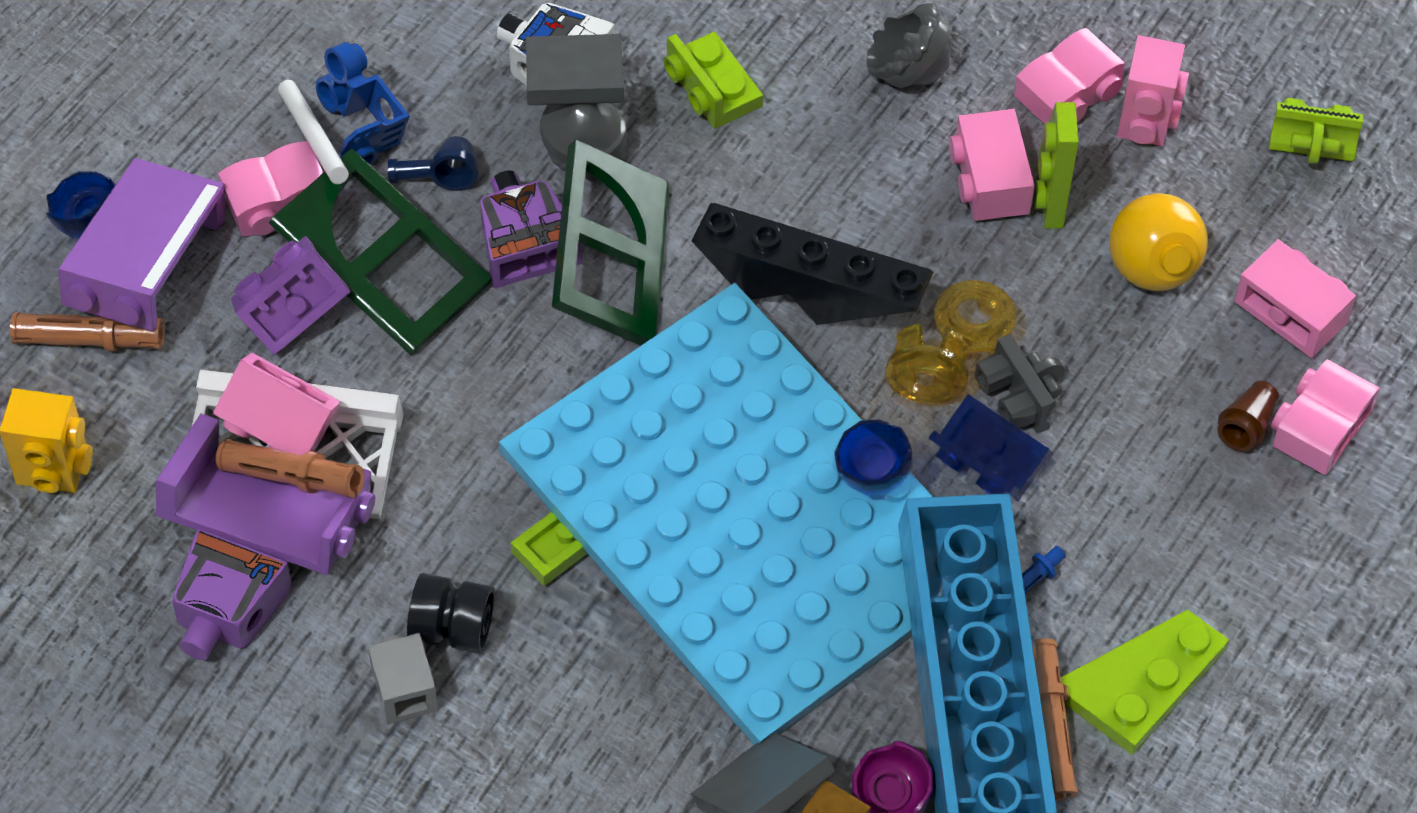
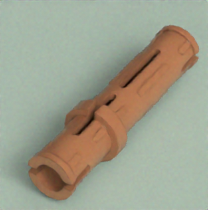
(82, 330)
(307, 471)
(1052, 700)

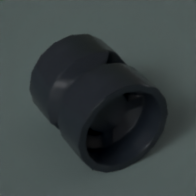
(451, 612)

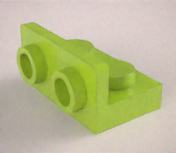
(712, 79)

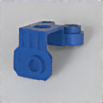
(350, 92)

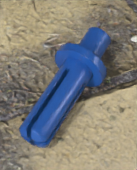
(1042, 567)

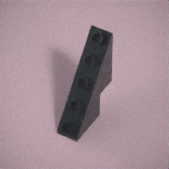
(820, 273)

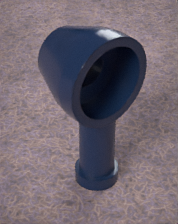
(451, 168)

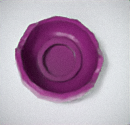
(894, 779)

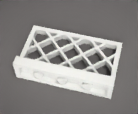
(357, 412)

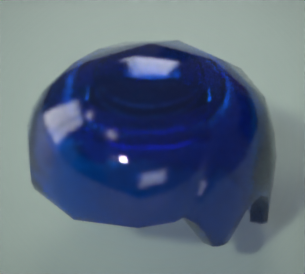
(77, 201)
(873, 457)

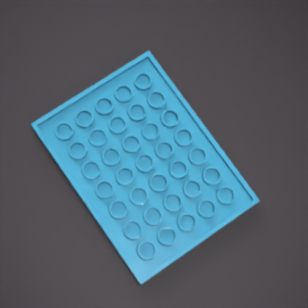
(721, 511)

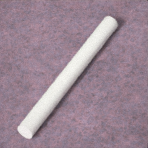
(313, 132)

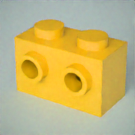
(45, 441)

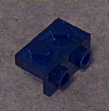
(991, 448)

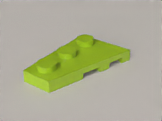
(1056, 164)
(1144, 679)

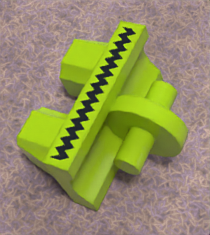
(1315, 130)

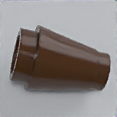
(1248, 417)

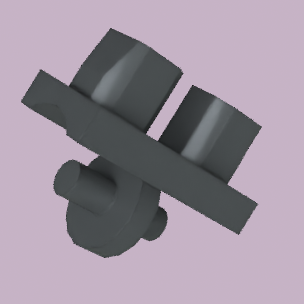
(1028, 379)

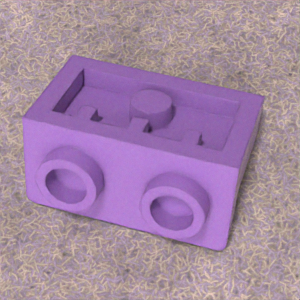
(288, 294)

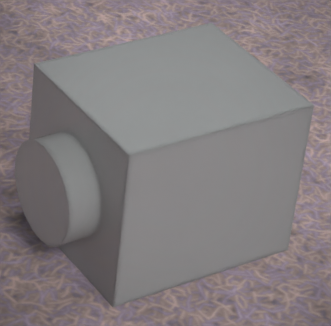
(403, 677)

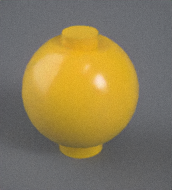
(1158, 242)

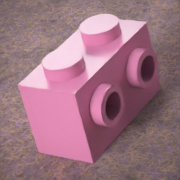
(1151, 91)
(992, 165)
(1295, 298)
(275, 407)

